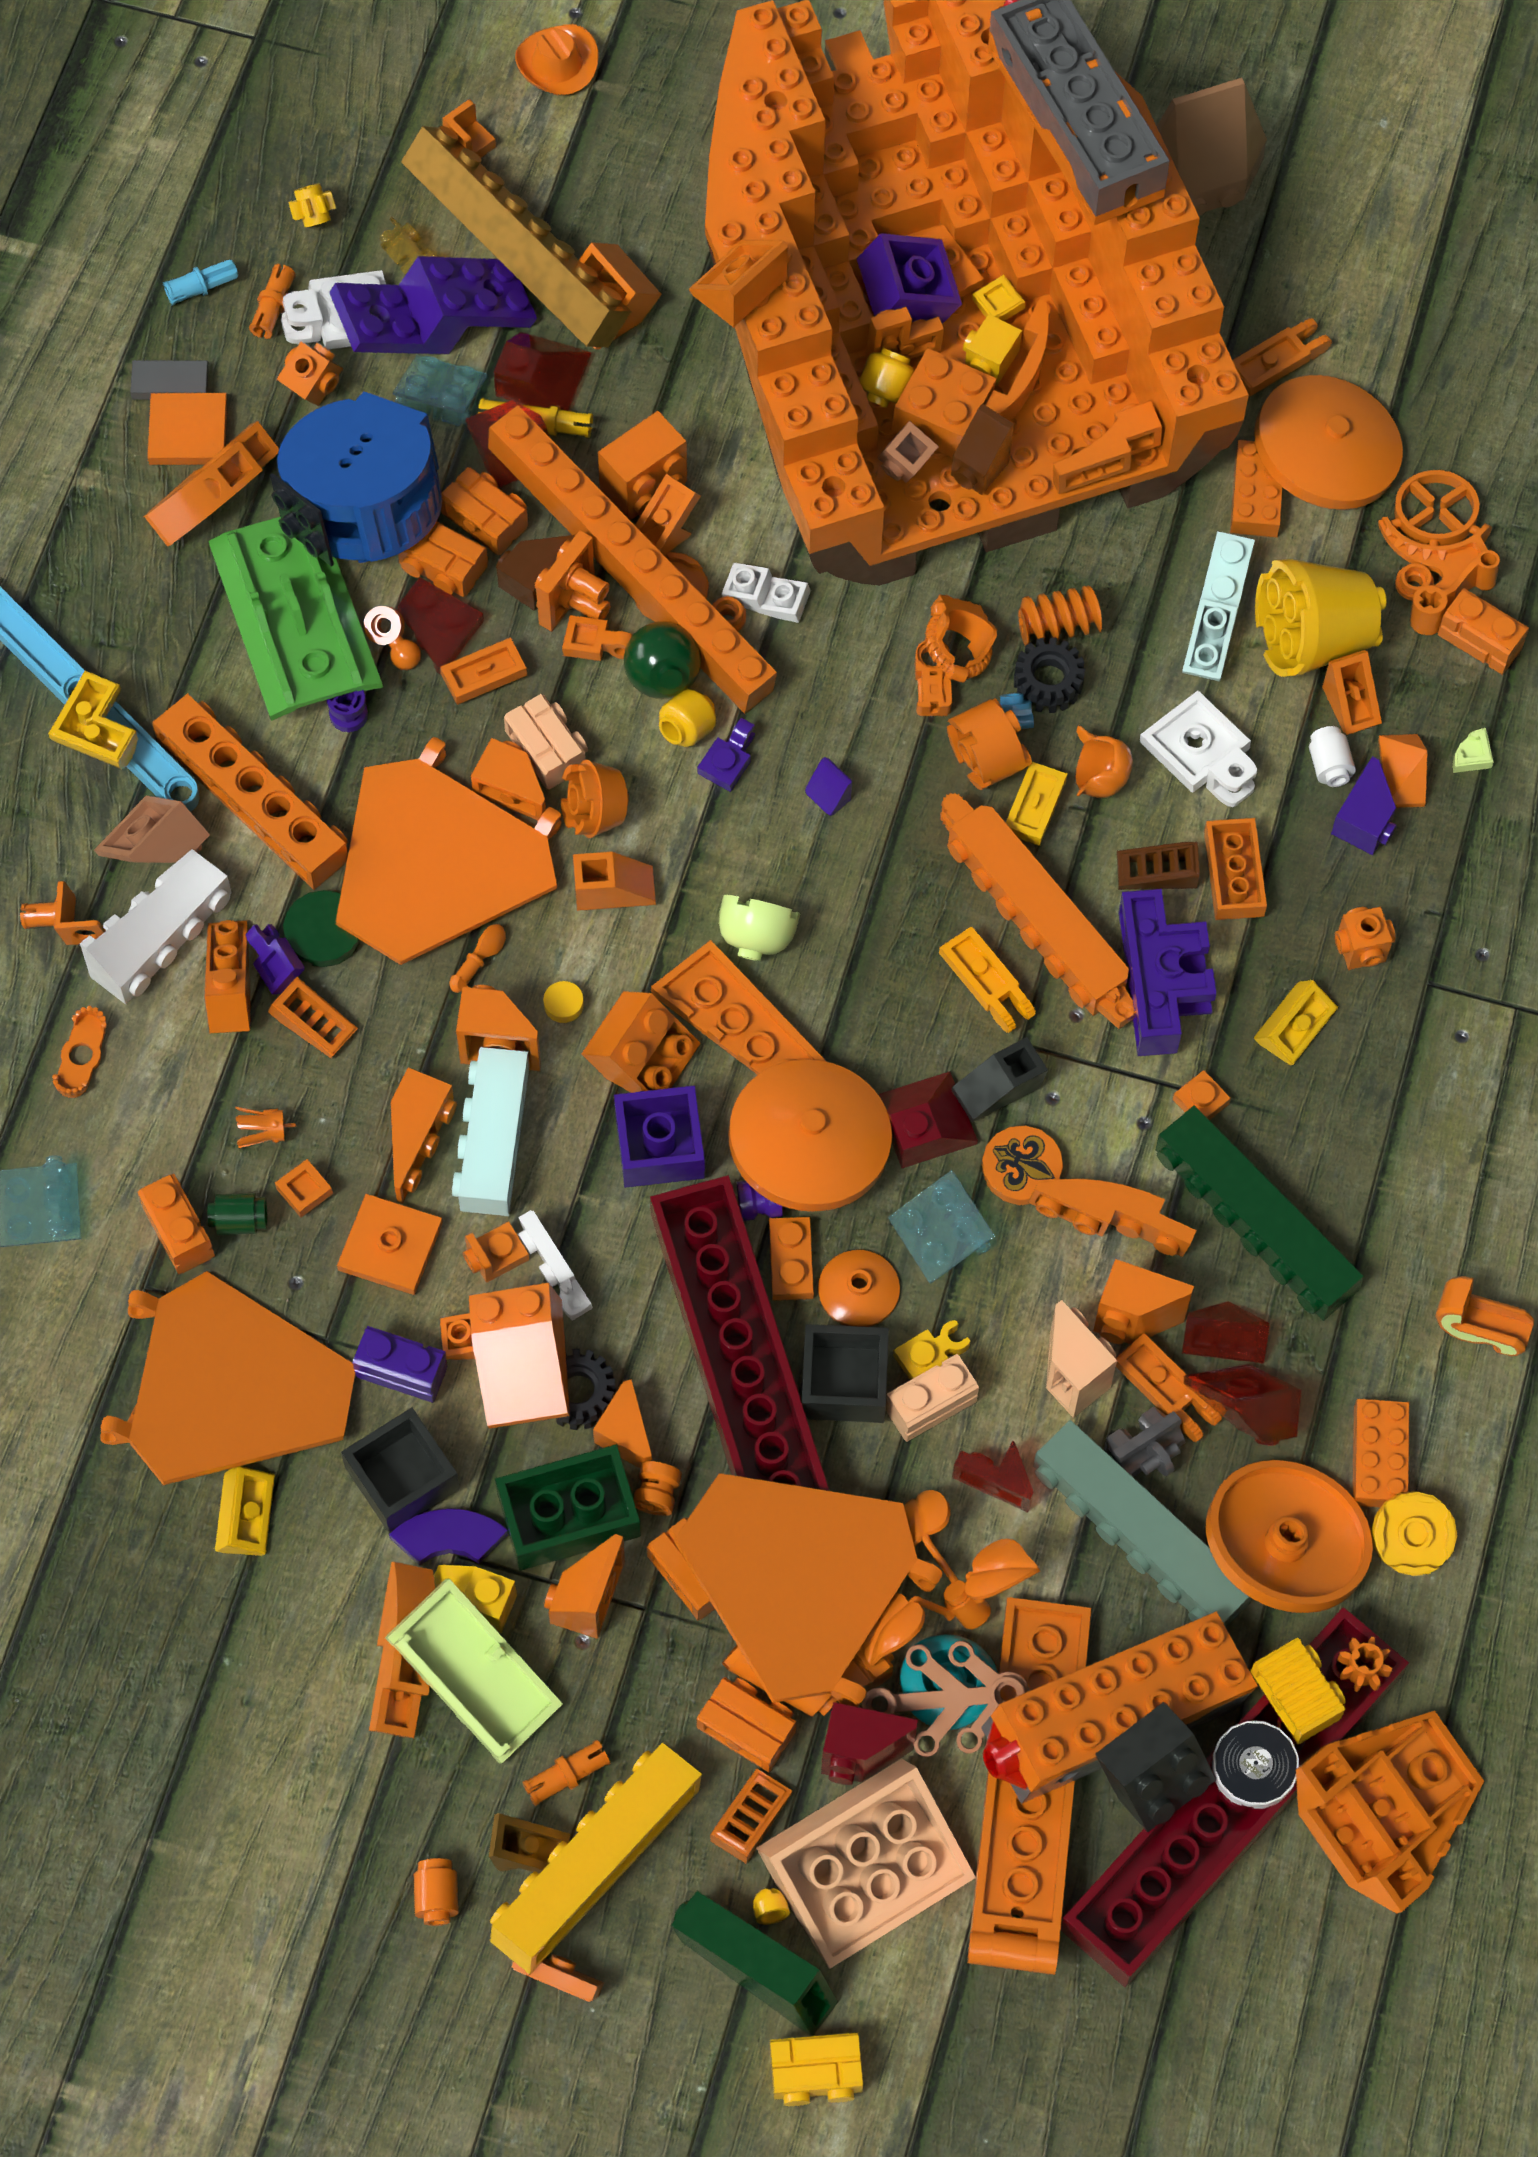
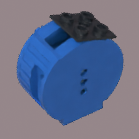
(358, 480)

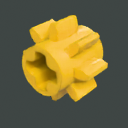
(312, 205)

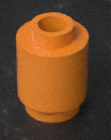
(435, 1891)

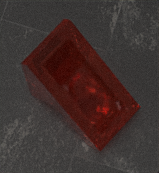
(1005, 1483)

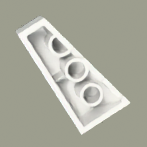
(156, 926)

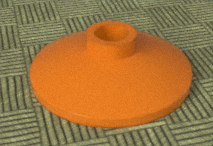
(854, 1305)

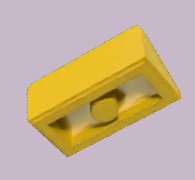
(1296, 1021)
(244, 1511)

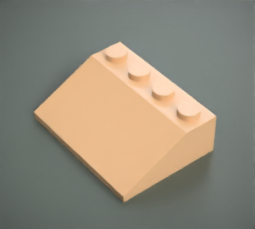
(866, 1862)

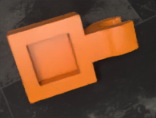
(590, 637)

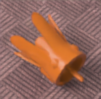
(268, 1121)

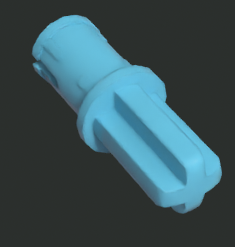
(200, 281)

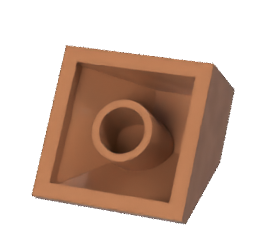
(154, 833)

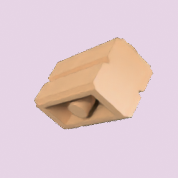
(544, 736)
(931, 1397)

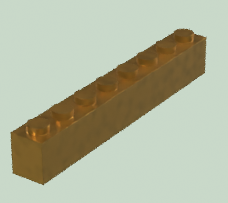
(516, 236)

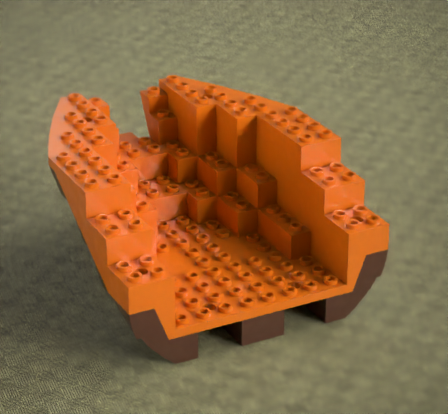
(917, 142)

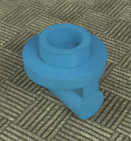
(1020, 708)

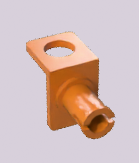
(61, 916)

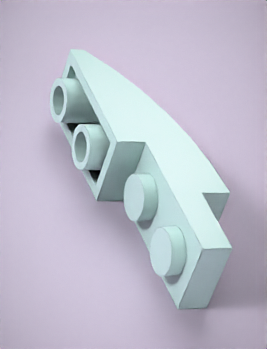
(1218, 606)

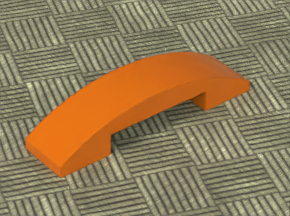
(1034, 341)

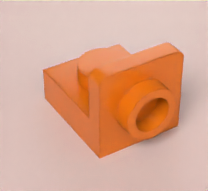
(495, 1252)

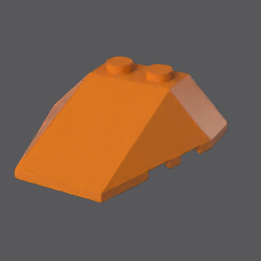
(1388, 1805)

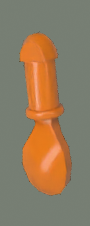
(488, 945)

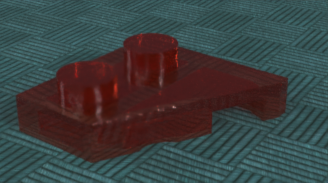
(439, 621)

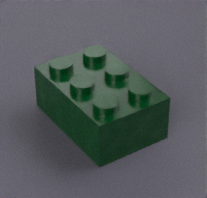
(567, 1507)

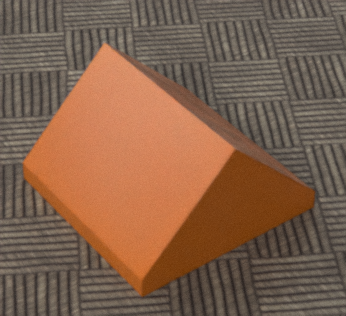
(743, 278)

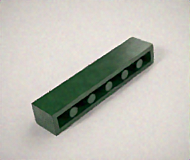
(1258, 1214)

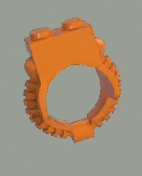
(967, 620)

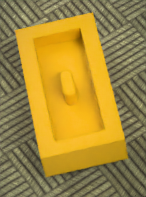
(1036, 802)

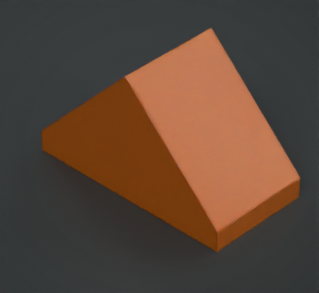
(1352, 692)
(624, 1426)

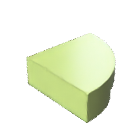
(1473, 753)

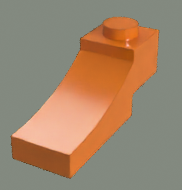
(1133, 431)

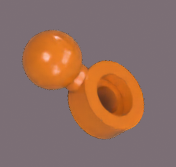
(404, 653)

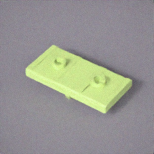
(474, 1670)

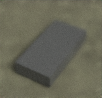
(167, 377)

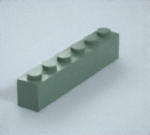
(1137, 1524)

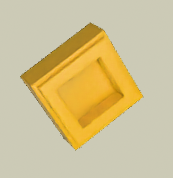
(999, 299)

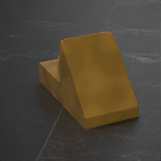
(522, 1844)

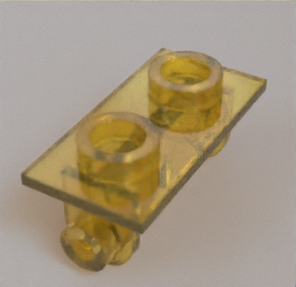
(403, 243)

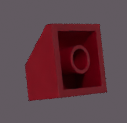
(864, 1743)

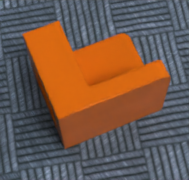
(469, 130)

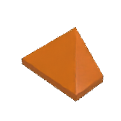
(1404, 768)

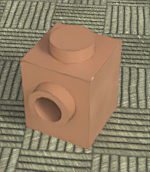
(906, 453)

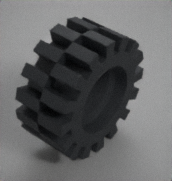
(1054, 656)
(604, 1391)

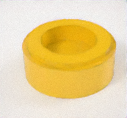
(563, 1002)

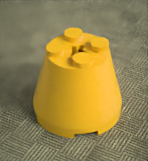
(1316, 614)

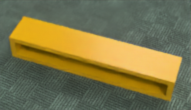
(594, 1858)

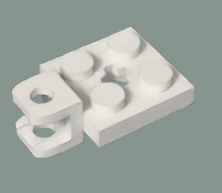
(319, 312)
(1218, 761)

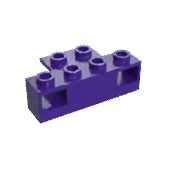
(1164, 971)

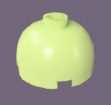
(756, 926)

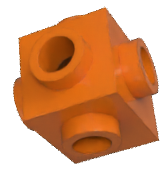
(310, 372)
(1364, 937)

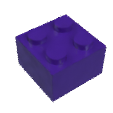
(909, 274)
(659, 1136)

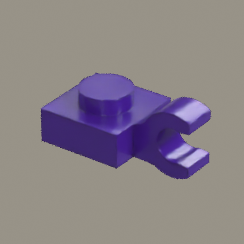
(727, 760)
(276, 961)

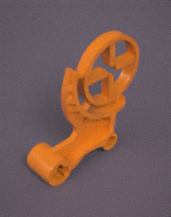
(1457, 562)

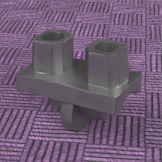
(1151, 1447)

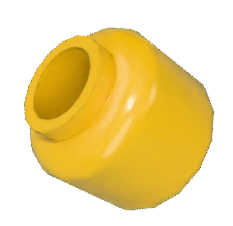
(885, 376)
(687, 718)

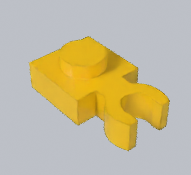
(926, 1351)

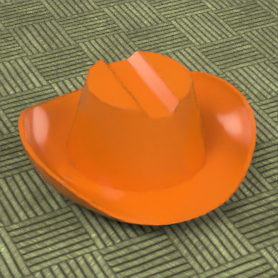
(558, 59)

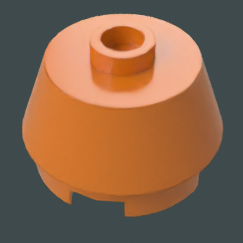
(595, 798)

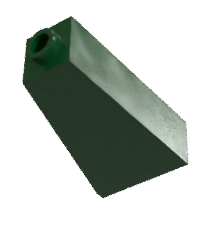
(755, 1962)

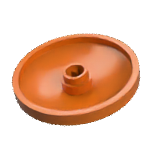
(1328, 442)
(810, 1135)
(1289, 1536)

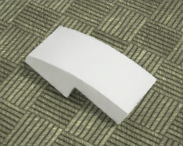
(766, 594)

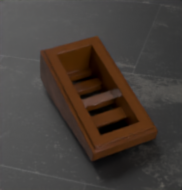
(1157, 854)

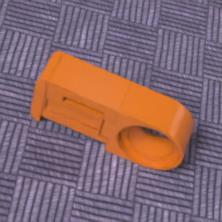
(933, 686)

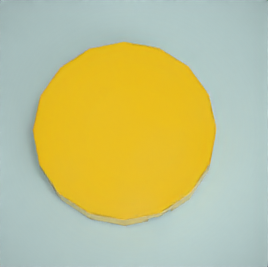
(1414, 1533)

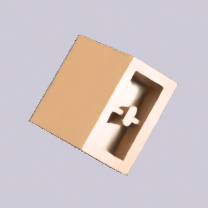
(1078, 1362)

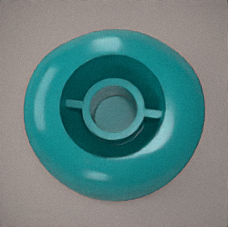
(917, 1681)

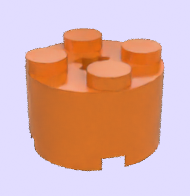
(988, 743)

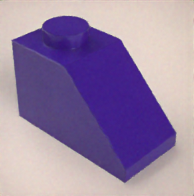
(1367, 812)

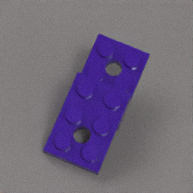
(431, 305)

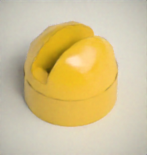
(770, 1906)

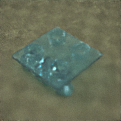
(439, 385)
(39, 1204)
(942, 1227)

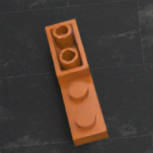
(212, 484)
(1097, 1203)
(398, 1683)

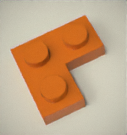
(899, 334)

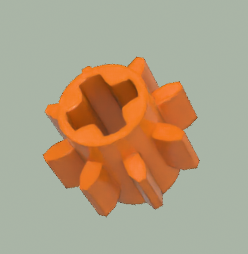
(1367, 1653)

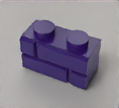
(400, 1364)

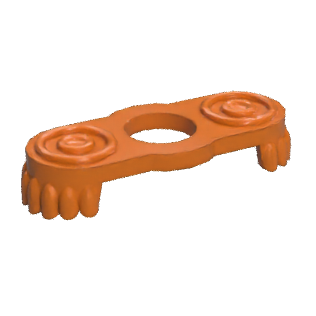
(87, 1031)

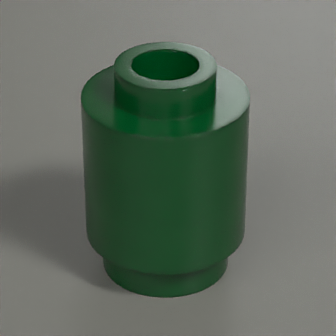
(237, 1213)

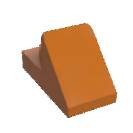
(667, 514)

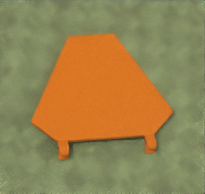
(436, 859)
(228, 1384)
(800, 1577)

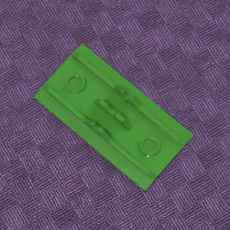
(292, 618)

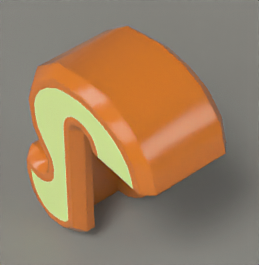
(1482, 1319)

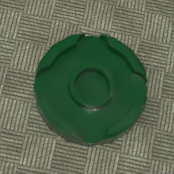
(313, 930)

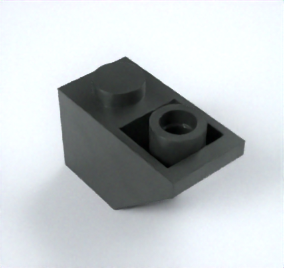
(1001, 1080)

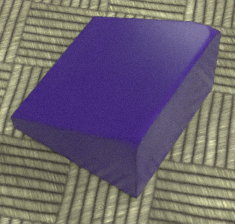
(829, 787)

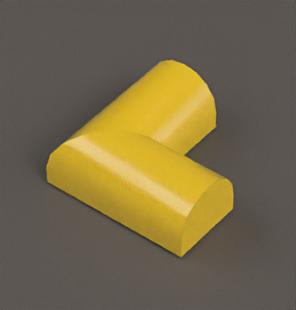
(84, 723)

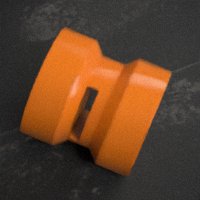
(657, 1488)

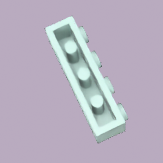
(493, 1131)

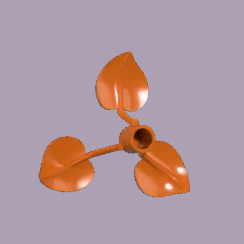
(994, 1571)

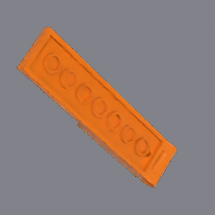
(1027, 1843)

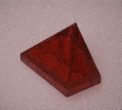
(1226, 1333)

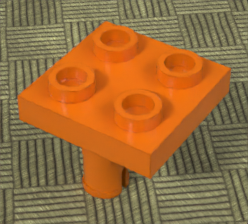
(571, 584)

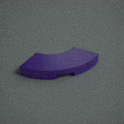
(448, 1532)

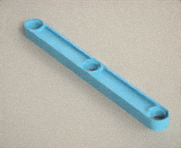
(61, 674)

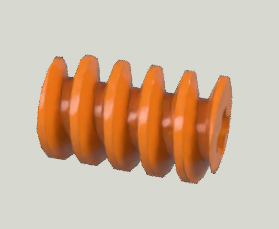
(1059, 614)

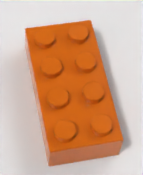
(1255, 495)
(1235, 869)
(1380, 1451)

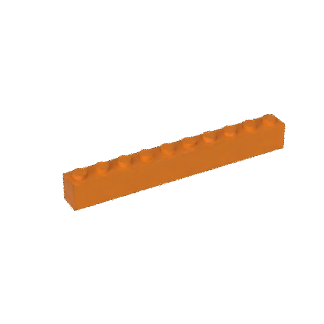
(630, 556)

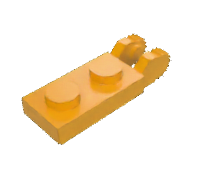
(986, 977)

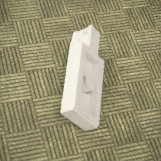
(555, 1267)

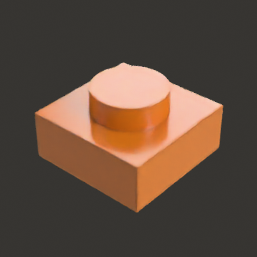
(1202, 1093)
(303, 1188)

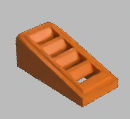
(281, 1012)
(732, 1844)

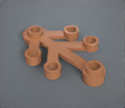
(954, 1696)

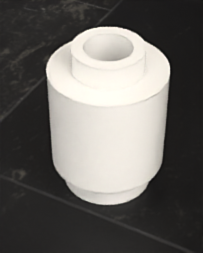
(1331, 756)

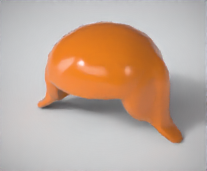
(1102, 765)

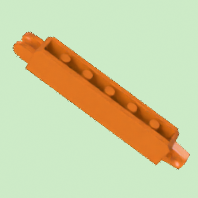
(1039, 909)

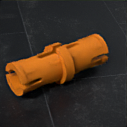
(272, 301)
(566, 1772)

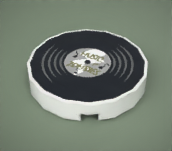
(1255, 1764)

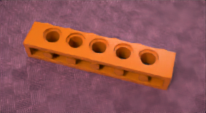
(310, 860)

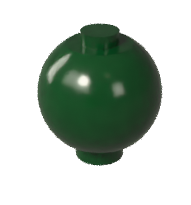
(662, 660)

